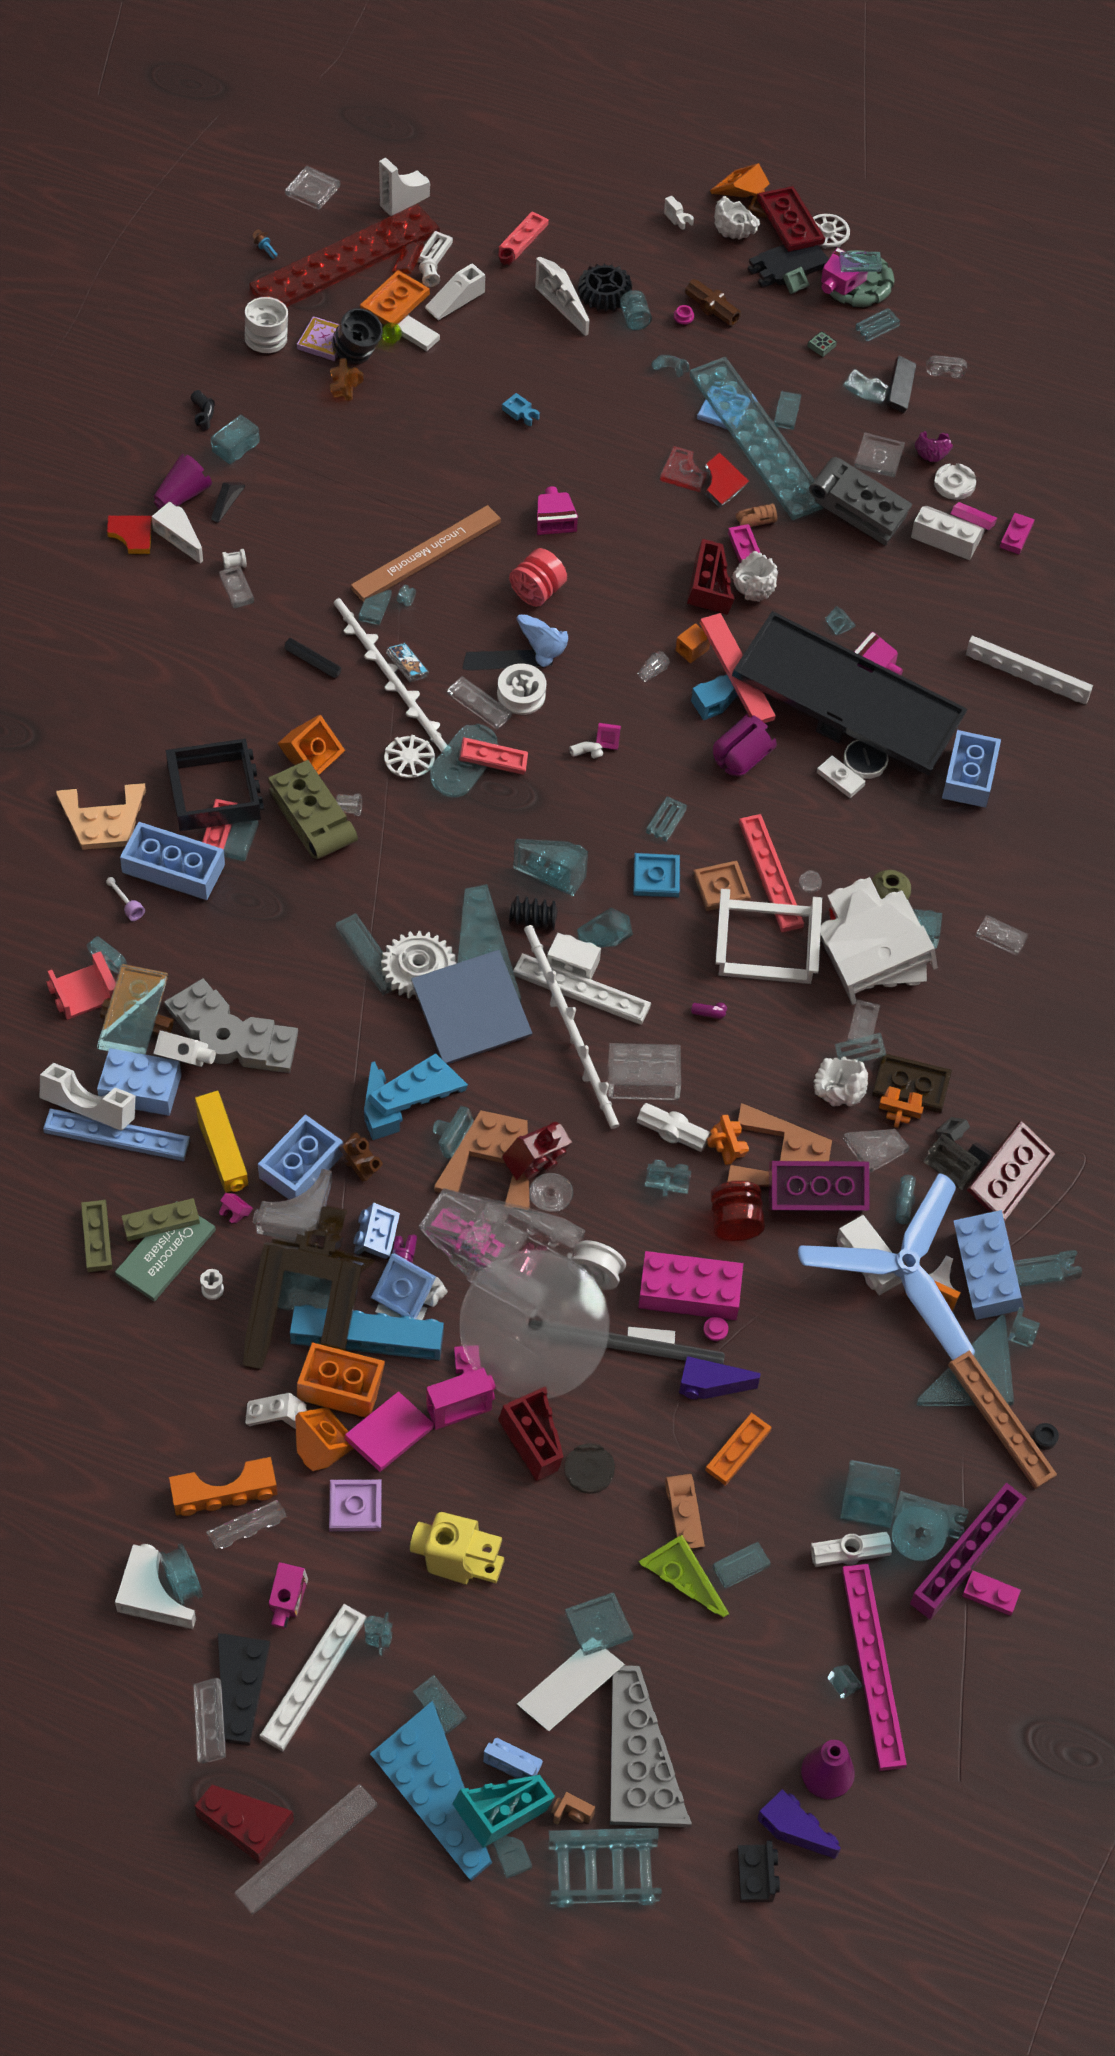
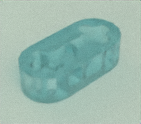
(111, 955)

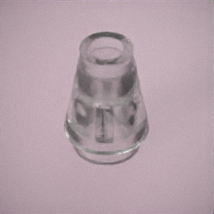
(654, 665)

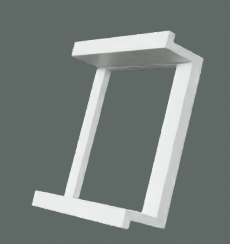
(768, 972)

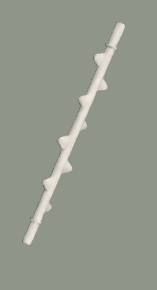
(389, 670)
(568, 1014)

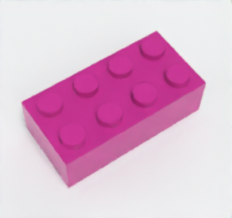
(691, 1285)

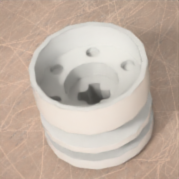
(266, 324)

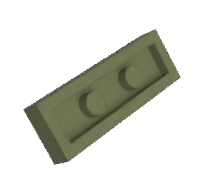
(160, 1219)
(96, 1235)

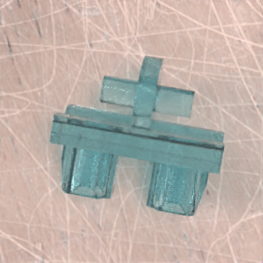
(668, 1178)

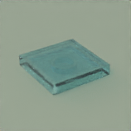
(599, 1624)

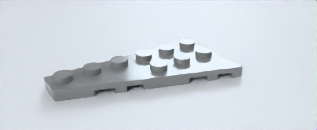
(641, 1769)

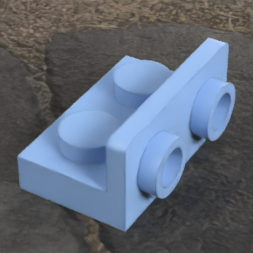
(376, 1231)
(511, 1759)

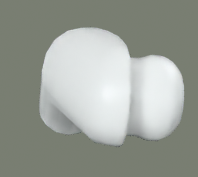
(584, 747)

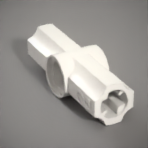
(673, 1127)
(866, 1545)

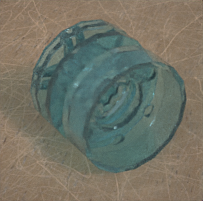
(915, 1516)

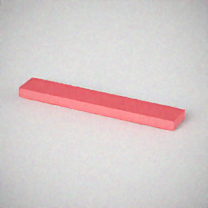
(729, 656)
(769, 869)

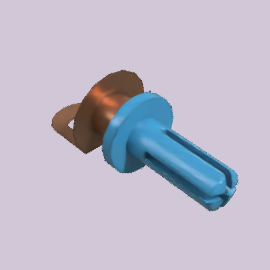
(263, 243)

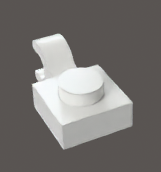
(674, 212)

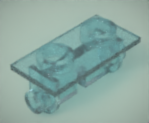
(378, 1632)

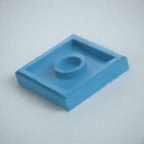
(656, 875)

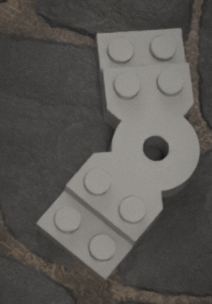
(254, 1041)

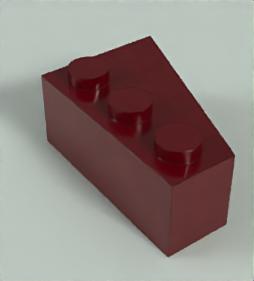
(710, 579)

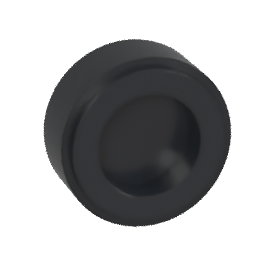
(1045, 1436)

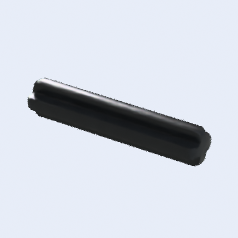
(312, 657)

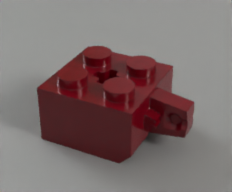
(537, 1151)

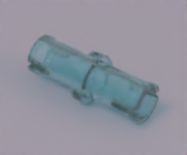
(905, 1199)

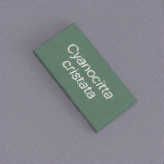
(163, 1257)

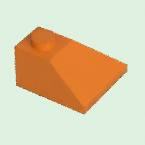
(743, 182)
(312, 742)
(320, 1438)

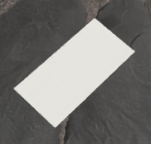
(569, 1686)

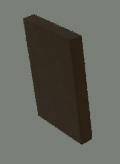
(914, 1077)

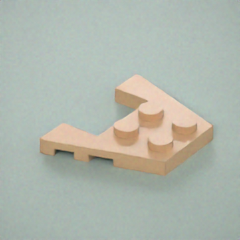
(104, 824)

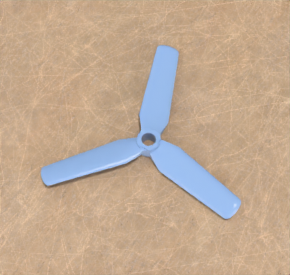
(916, 1282)

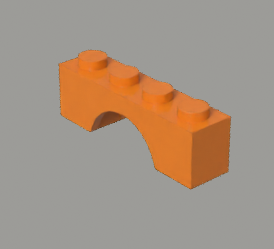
(194, 1495)

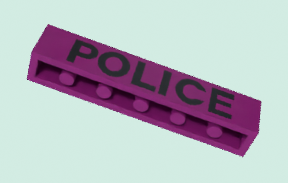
(968, 1551)

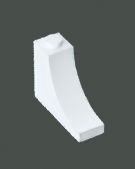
(400, 191)
(143, 1593)

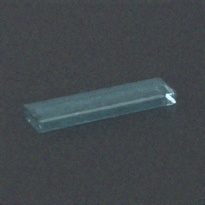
(365, 949)

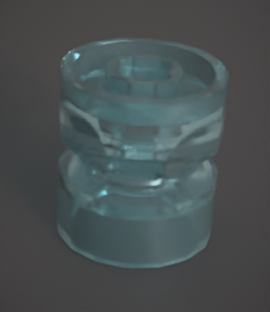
(635, 310)

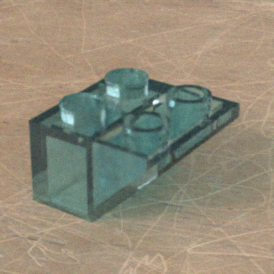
(870, 1493)

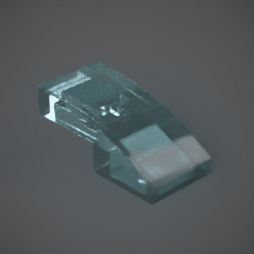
(872, 390)

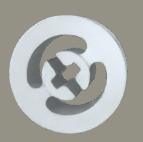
(530, 681)
(600, 1262)

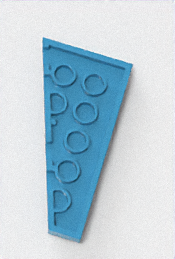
(428, 1778)

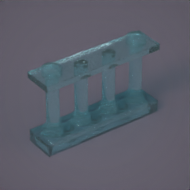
(617, 1841)

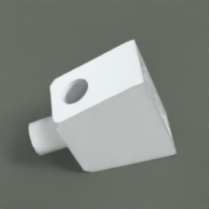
(183, 1049)

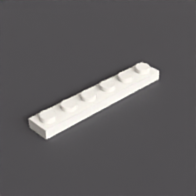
(1029, 670)

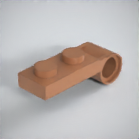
(685, 1509)

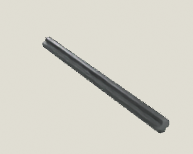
(653, 1347)

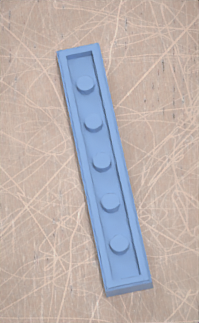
(130, 1138)

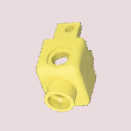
(455, 1548)

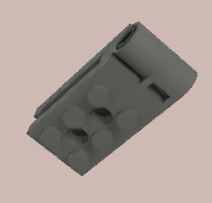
(859, 500)

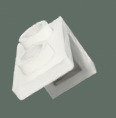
(274, 1408)

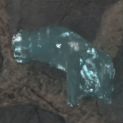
(671, 361)

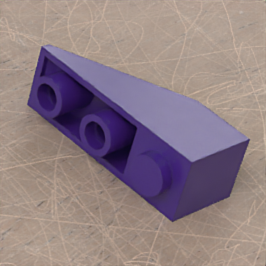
(793, 1825)

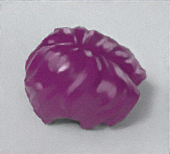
(933, 449)

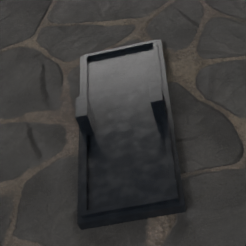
(847, 699)

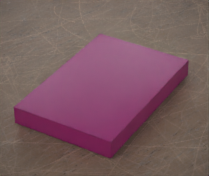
(389, 1431)

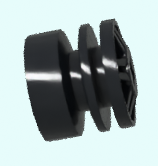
(357, 336)

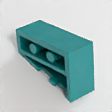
(502, 1807)

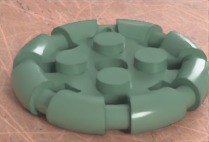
(873, 290)

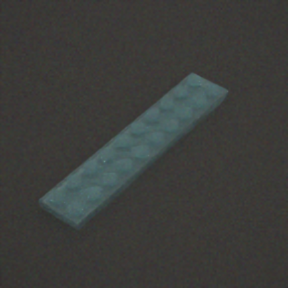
(757, 436)

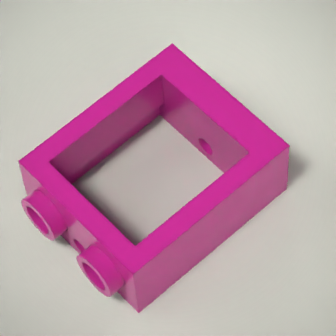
(460, 1398)

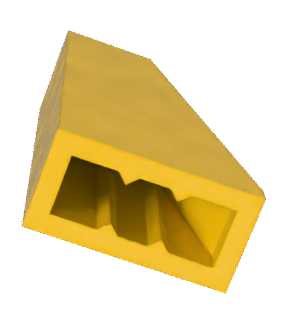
(221, 1142)

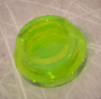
(391, 332)

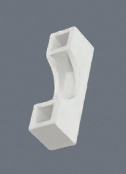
(63, 1089)

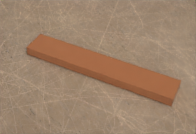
(1002, 1419)

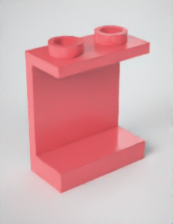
(82, 989)

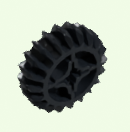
(604, 286)

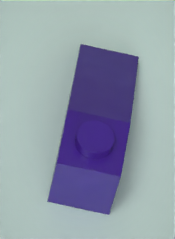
(711, 1379)

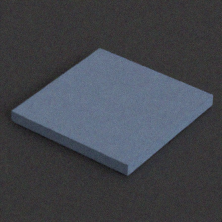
(471, 1007)

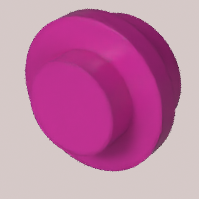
(684, 314)
(716, 1328)

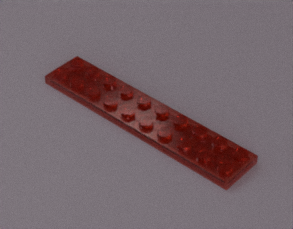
(346, 257)

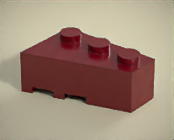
(533, 1432)
(244, 1820)

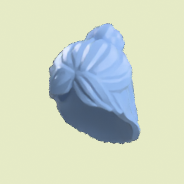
(544, 640)

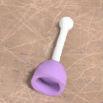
(132, 909)

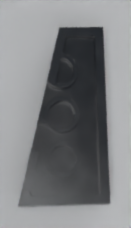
(241, 1677)

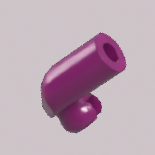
(717, 1011)

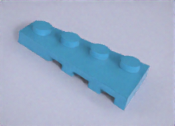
(417, 1085)

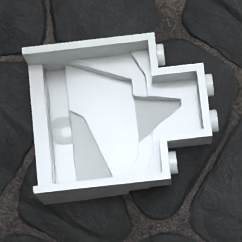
(873, 936)

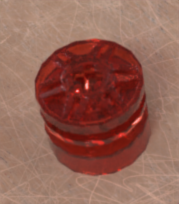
(737, 1211)

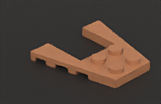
(487, 1139)
(797, 1143)

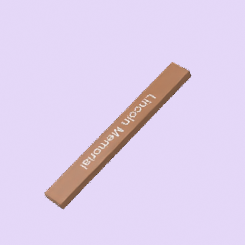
(426, 553)

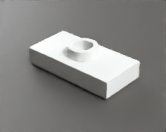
(841, 776)

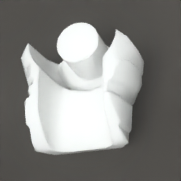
(436, 1293)

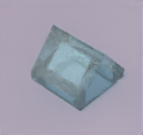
(839, 621)
(844, 1681)

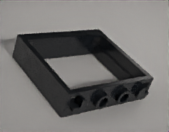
(212, 754)

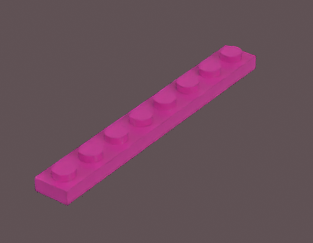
(874, 1668)

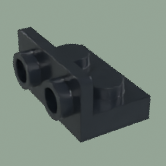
(757, 1872)

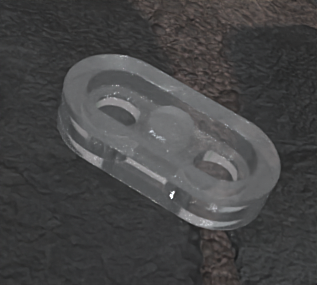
(946, 366)

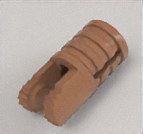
(757, 515)

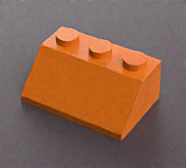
(340, 1380)

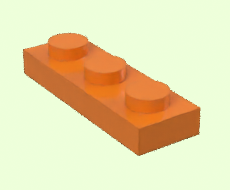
(738, 1449)

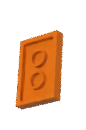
(395, 298)

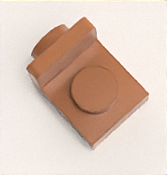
(577, 1809)

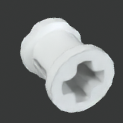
(429, 273)
(234, 559)
(212, 1291)

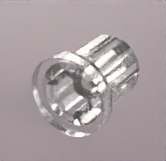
(350, 803)

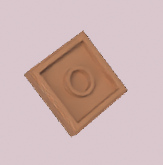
(717, 877)

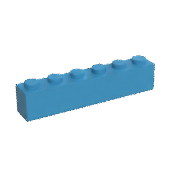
(373, 1333)

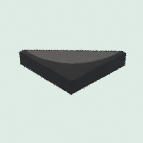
(227, 496)

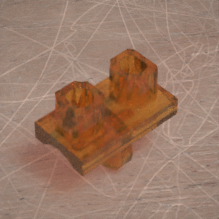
(347, 380)

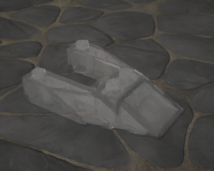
(482, 1229)

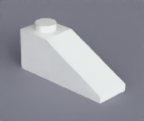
(175, 527)

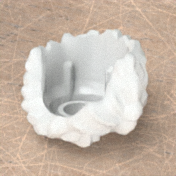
(734, 219)
(755, 577)
(841, 1081)

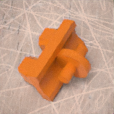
(912, 1108)
(725, 1140)

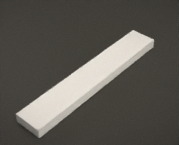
(585, 990)
(312, 1677)

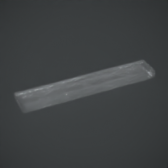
(306, 1849)

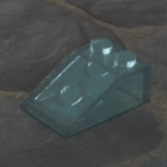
(552, 862)

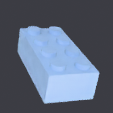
(172, 860)
(988, 1265)

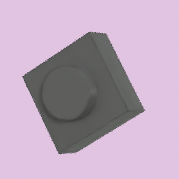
(953, 1128)

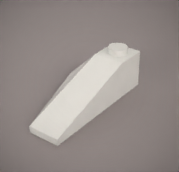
(558, 289)

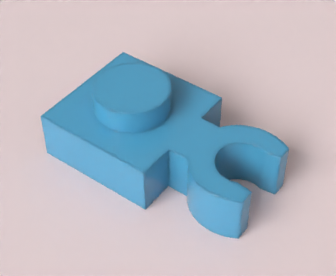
(519, 407)

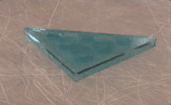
(992, 1355)

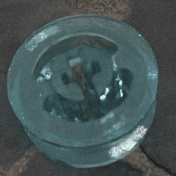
(181, 1574)

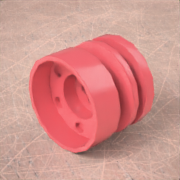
(538, 577)

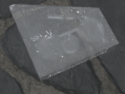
(876, 1146)

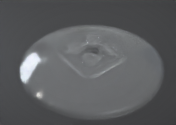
(497, 1328)

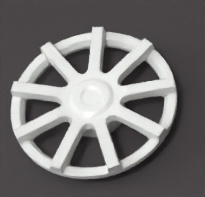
(829, 230)
(408, 756)

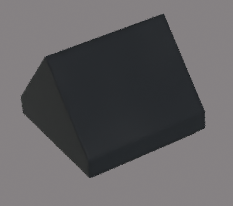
(981, 1154)

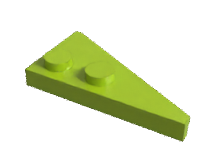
(680, 1567)

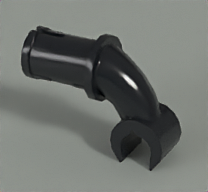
(207, 409)

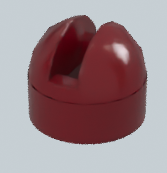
(506, 256)

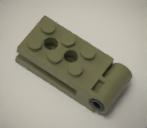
(311, 810)

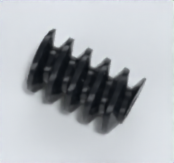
(533, 912)

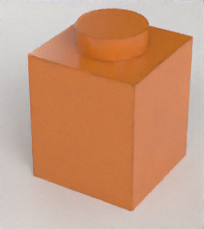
(692, 643)

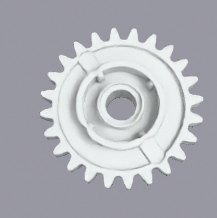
(404, 955)

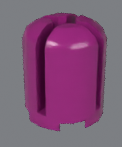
(743, 746)

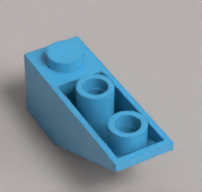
(713, 697)
(376, 1122)

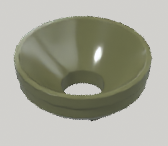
(884, 889)

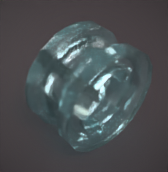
(406, 595)

